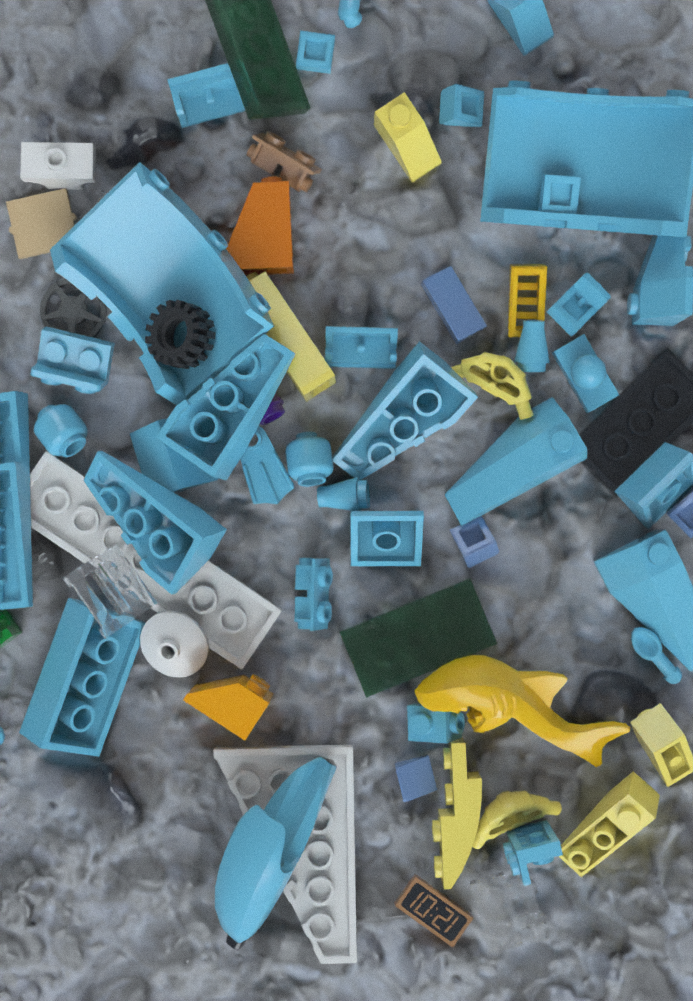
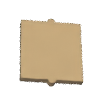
(40, 221)

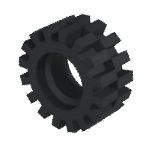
(163, 333)

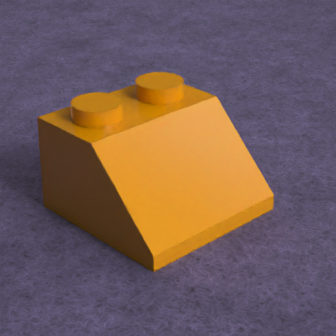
(232, 702)

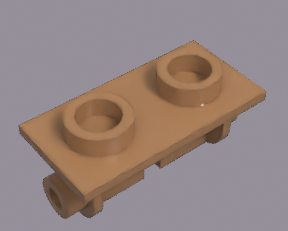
(272, 152)

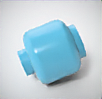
(60, 430)
(309, 459)

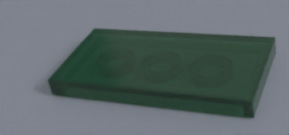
(258, 58)
(418, 637)

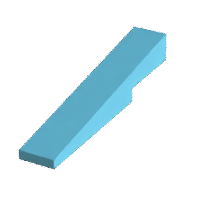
(15, 503)

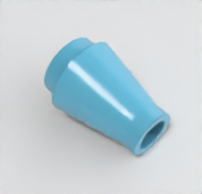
(532, 347)
(345, 495)

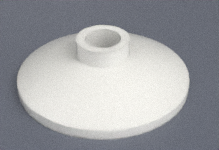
(181, 634)

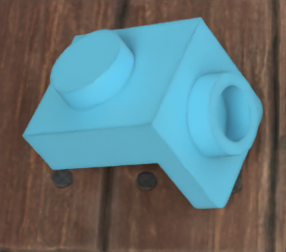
(579, 304)
(433, 725)

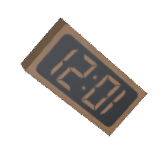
(433, 910)

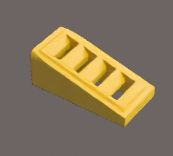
(538, 270)

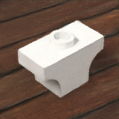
(58, 164)

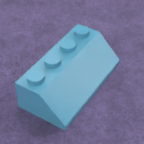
(80, 683)

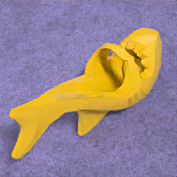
(500, 692)

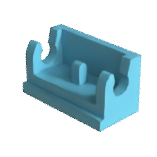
(205, 95)
(361, 347)

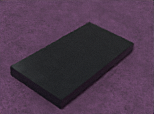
(639, 420)

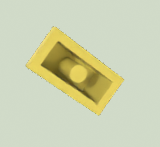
(407, 137)
(664, 744)

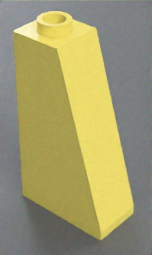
(308, 367)

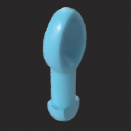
(650, 648)

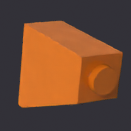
(264, 230)

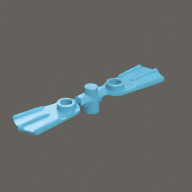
(265, 472)

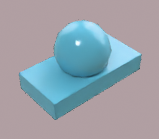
(585, 373)

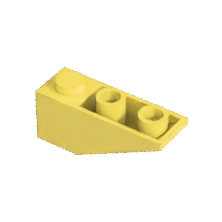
(610, 824)

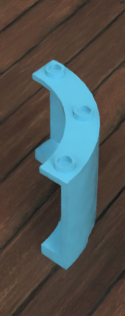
(625, 149)
(151, 249)

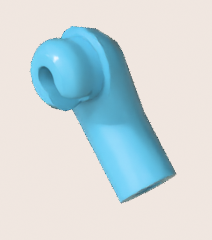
(349, 12)

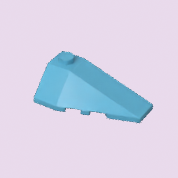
(663, 284)
(411, 406)
(225, 413)
(518, 461)
(162, 526)
(655, 588)

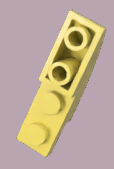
(457, 825)

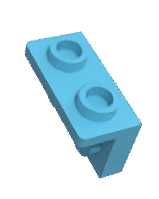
(73, 360)
(531, 844)

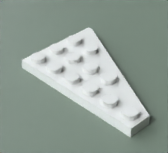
(324, 877)

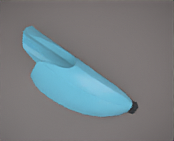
(267, 849)

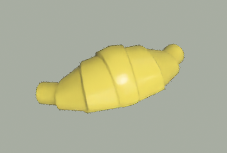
(498, 377)
(511, 811)

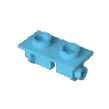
(315, 609)

